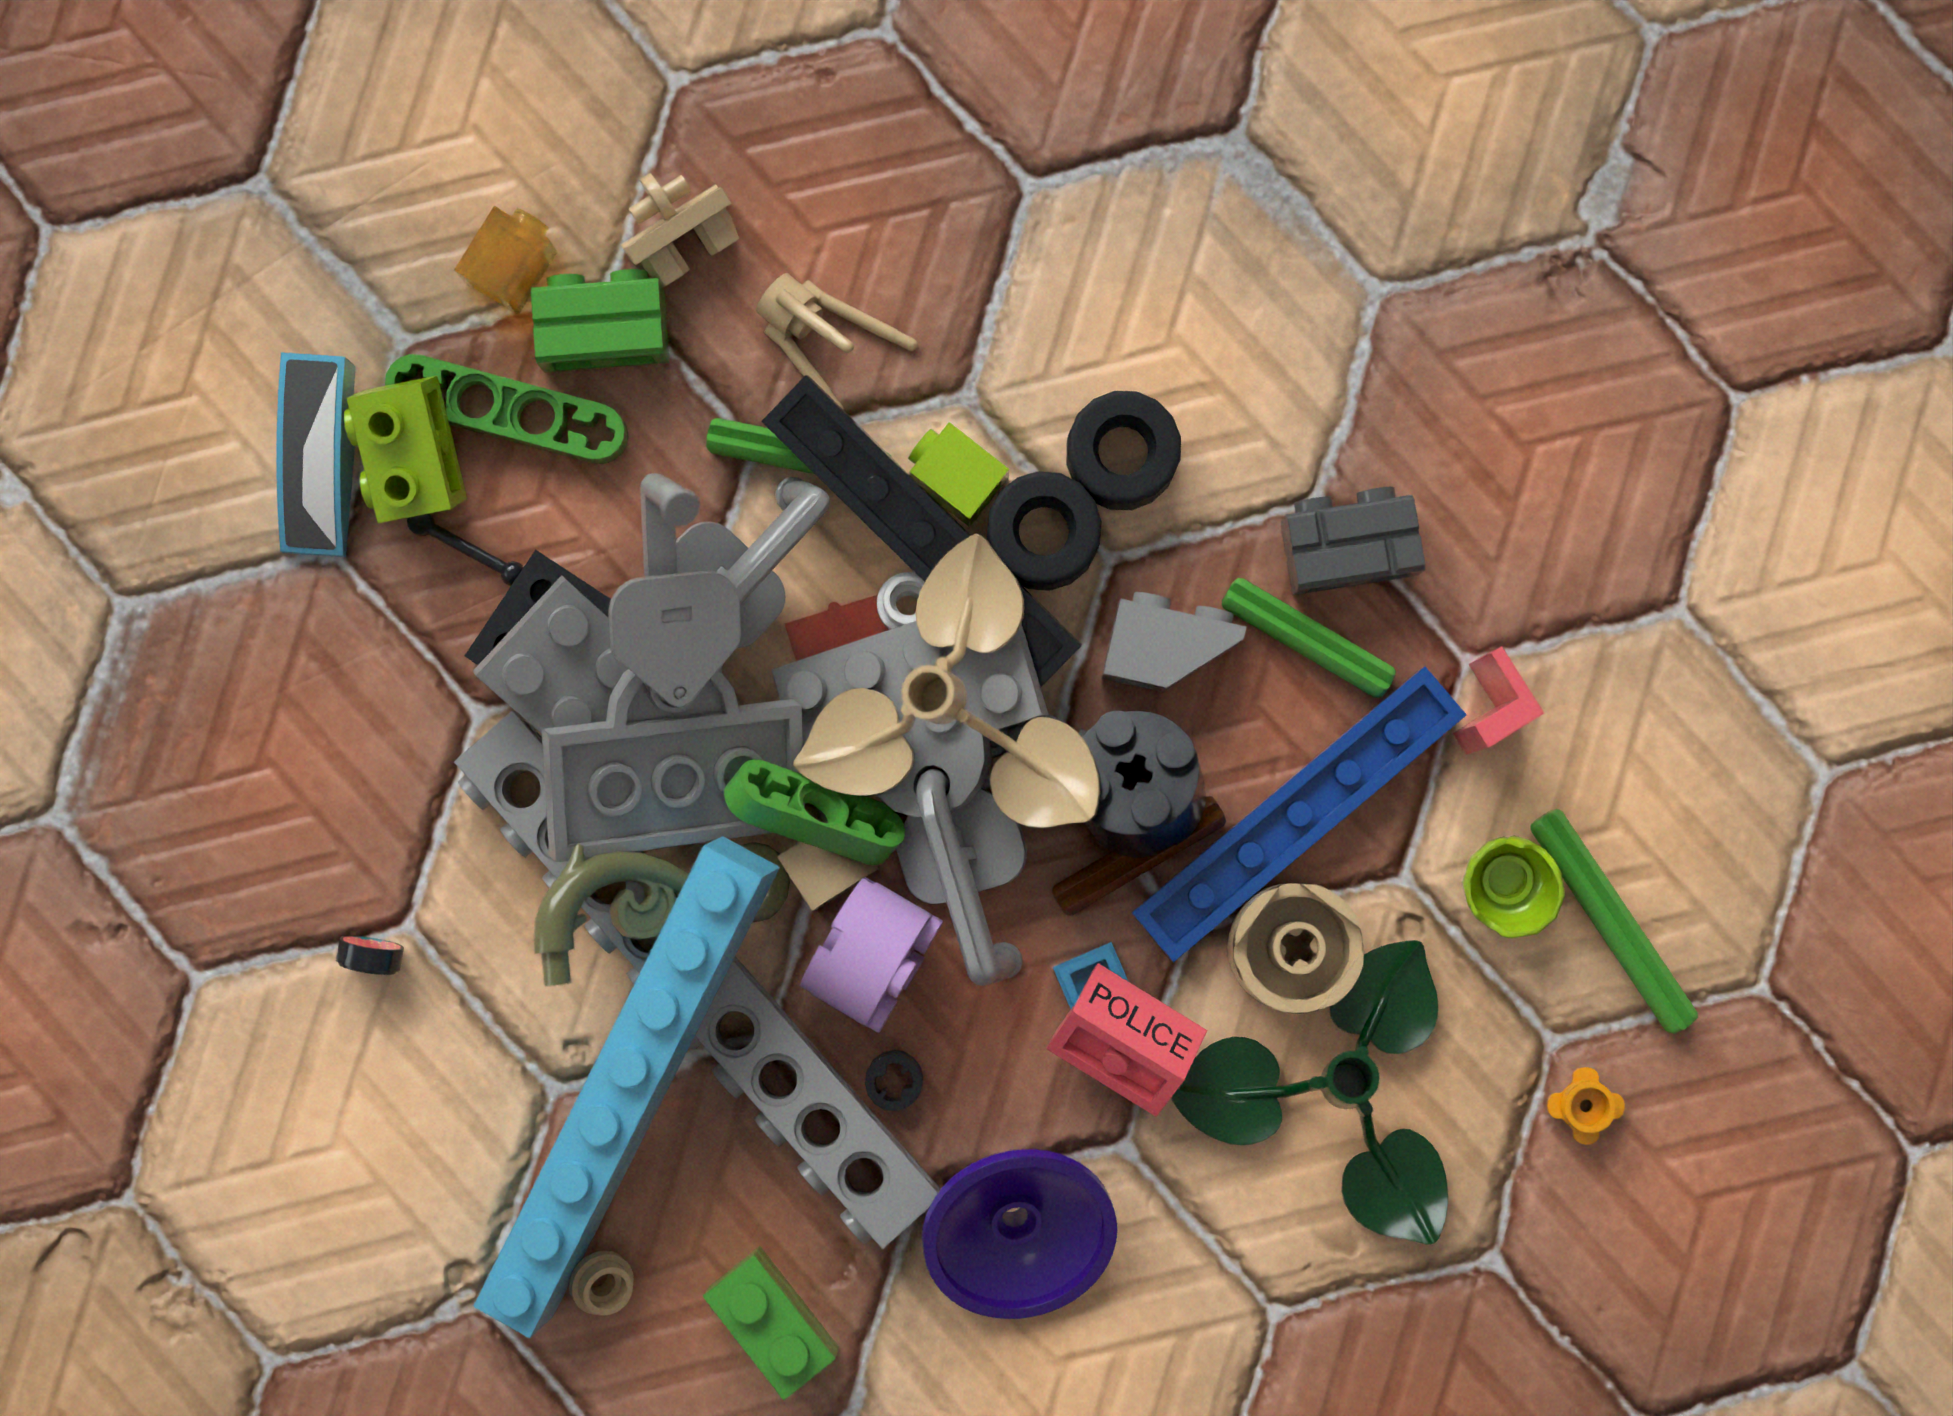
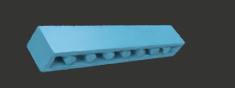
(626, 1085)

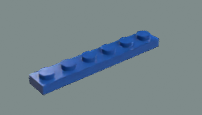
(1298, 814)

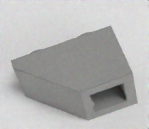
(1164, 646)

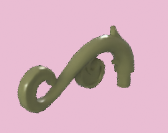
(660, 880)

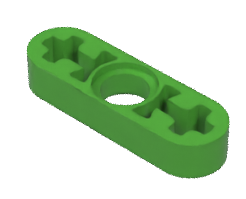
(774, 801)

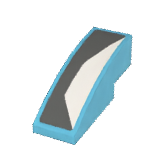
(314, 454)

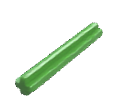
(1614, 922)

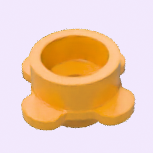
(1604, 1106)

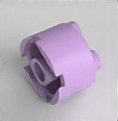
(870, 954)

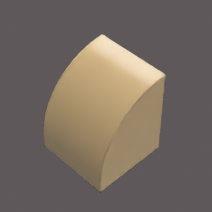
(821, 873)

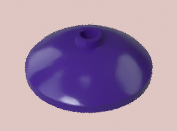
(1022, 1258)

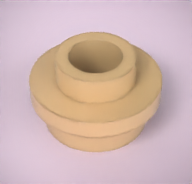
(609, 1296)

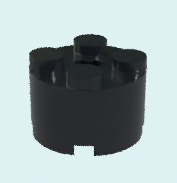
(1153, 814)

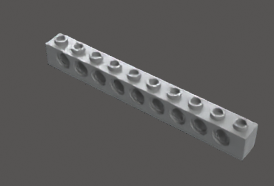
(906, 1187)

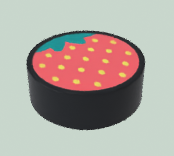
(369, 955)

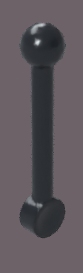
(425, 524)

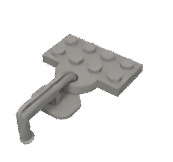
(559, 655)
(659, 765)
(953, 828)

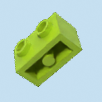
(405, 449)

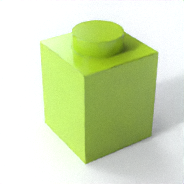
(957, 472)

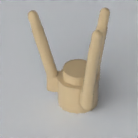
(796, 311)

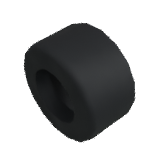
(1147, 418)
(1061, 495)

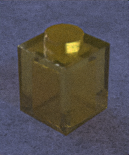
(507, 258)

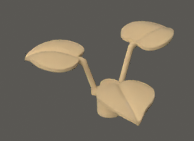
(858, 735)

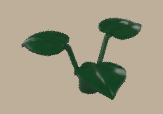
(1394, 1004)

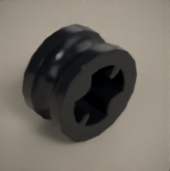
(909, 1092)

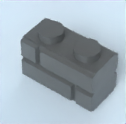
(1352, 542)

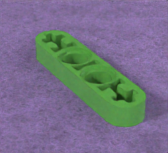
(509, 402)

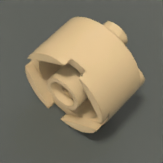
(1331, 940)

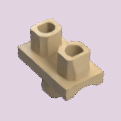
(703, 214)

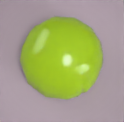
(1513, 887)

